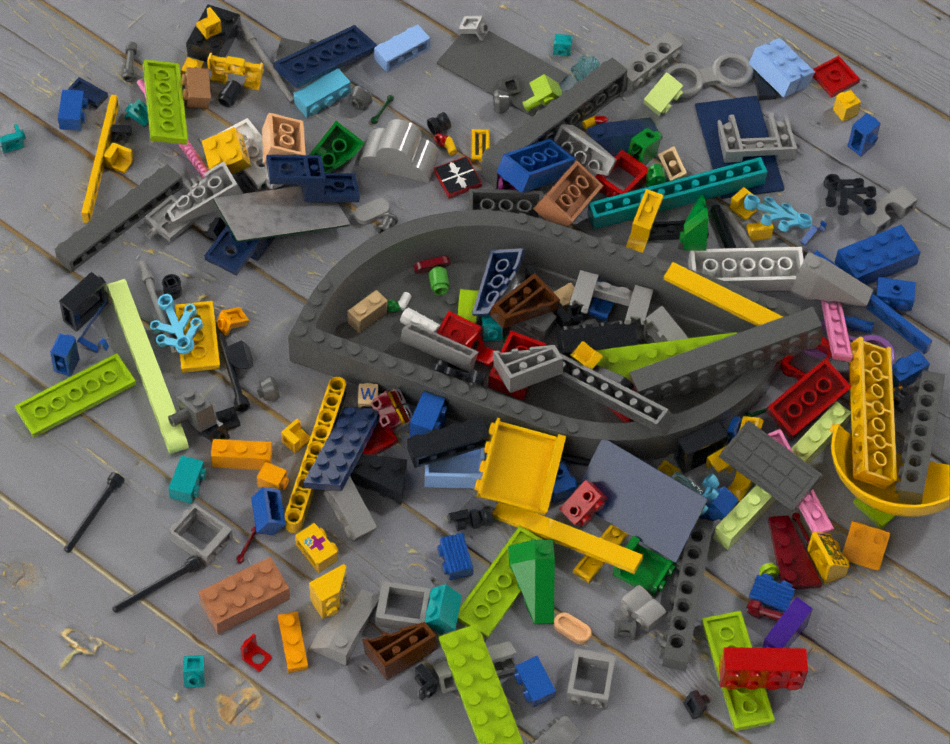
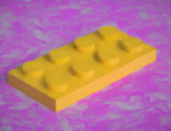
(205, 351)

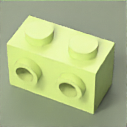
(663, 94)

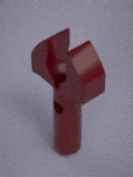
(756, 610)

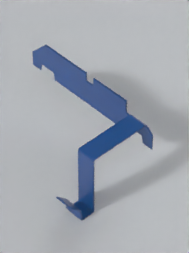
(810, 233)
(90, 345)

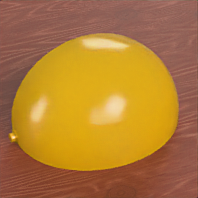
(936, 490)

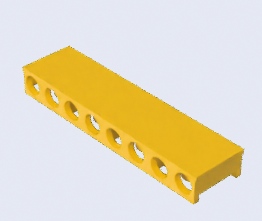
(872, 414)

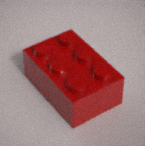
(513, 341)

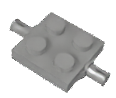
(162, 223)

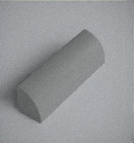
(439, 346)
(503, 658)

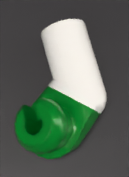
(395, 306)

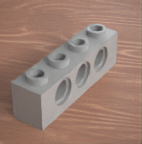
(652, 60)

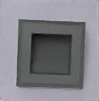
(510, 85)

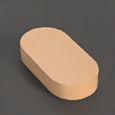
(572, 628)

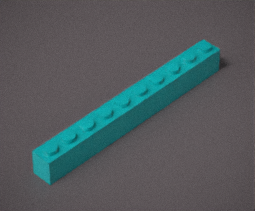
(679, 192)

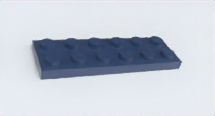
(325, 56)
(342, 449)

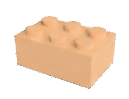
(282, 136)

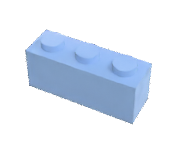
(402, 48)

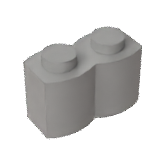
(642, 608)

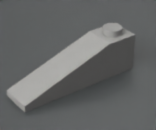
(827, 282)

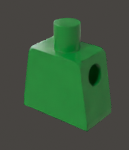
(645, 145)

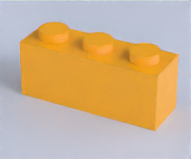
(240, 454)

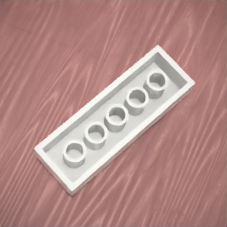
(750, 267)

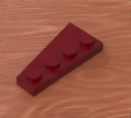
(791, 555)

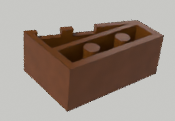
(525, 302)
(400, 649)

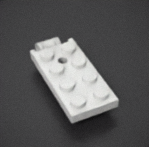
(254, 147)

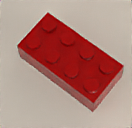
(808, 398)
(763, 668)

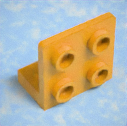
(865, 545)

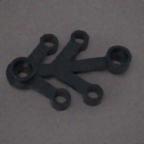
(833, 182)
(444, 367)

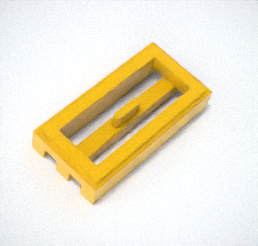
(479, 131)

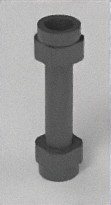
(128, 72)

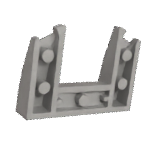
(780, 144)
(588, 287)

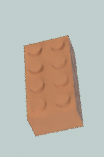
(568, 196)
(244, 595)

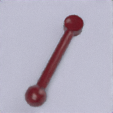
(796, 517)
(240, 558)

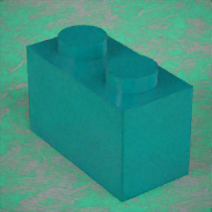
(187, 479)
(443, 609)

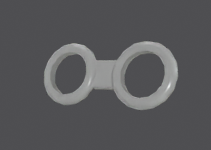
(712, 75)

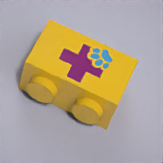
(316, 547)

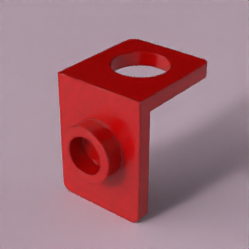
(485, 354)
(249, 649)

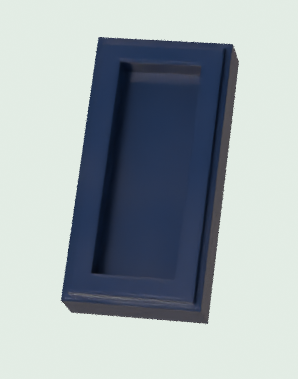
(94, 94)

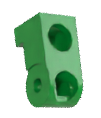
(655, 175)

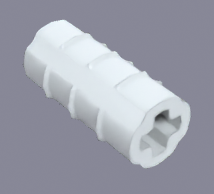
(413, 316)

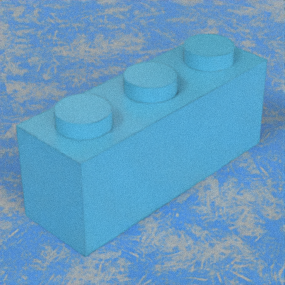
(322, 93)

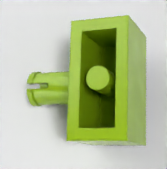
(544, 92)

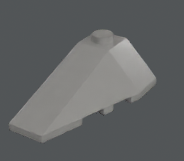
(584, 150)
(200, 200)
(342, 633)

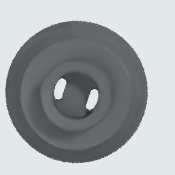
(360, 97)
(501, 101)
(268, 389)

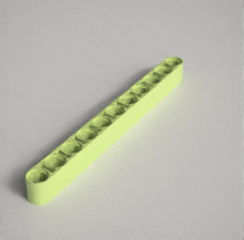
(146, 365)

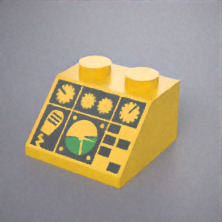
(827, 557)
(328, 591)

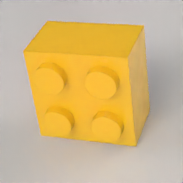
(227, 148)

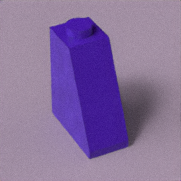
(789, 625)

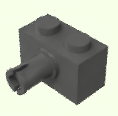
(194, 410)

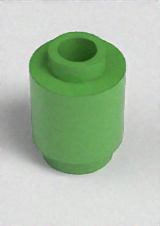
(439, 280)

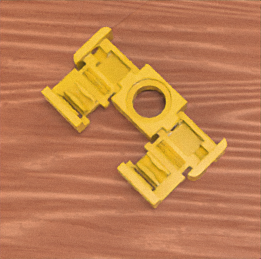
(222, 65)

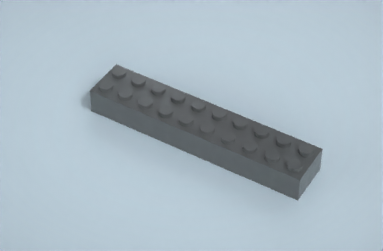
(571, 108)
(728, 356)

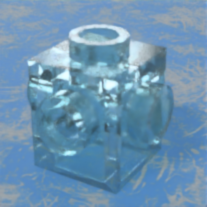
(584, 66)

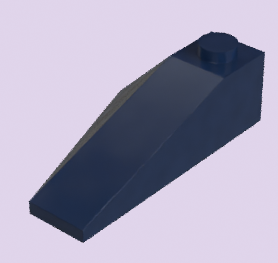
(618, 134)
(497, 276)

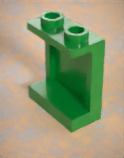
(651, 571)

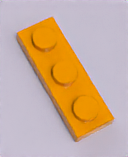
(292, 642)

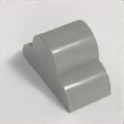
(400, 151)

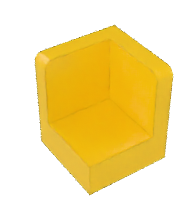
(210, 25)
(118, 158)
(737, 204)
(759, 231)
(586, 355)
(294, 436)
(718, 464)

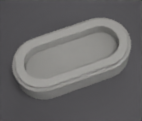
(371, 211)

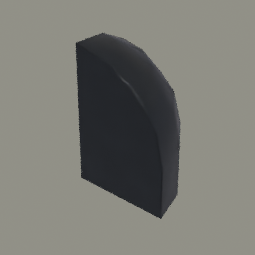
(240, 355)

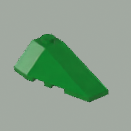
(337, 147)
(696, 227)
(535, 573)

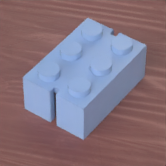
(781, 67)
(455, 472)

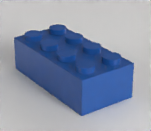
(535, 165)
(879, 255)

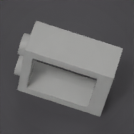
(214, 548)
(397, 622)
(592, 660)

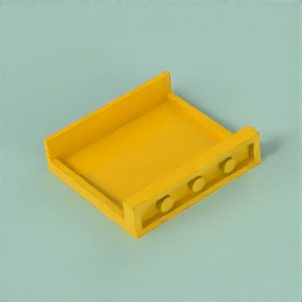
(519, 467)

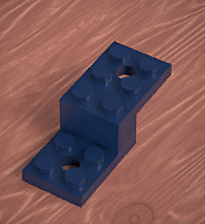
(310, 173)
(243, 251)

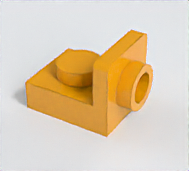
(231, 319)

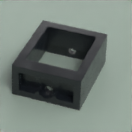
(83, 301)
(695, 447)

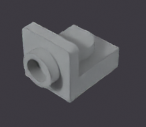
(474, 25)

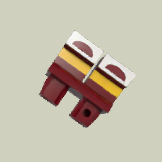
(388, 408)

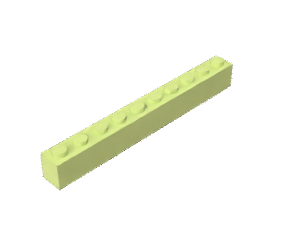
(758, 500)

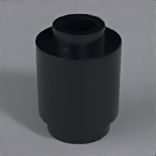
(229, 93)

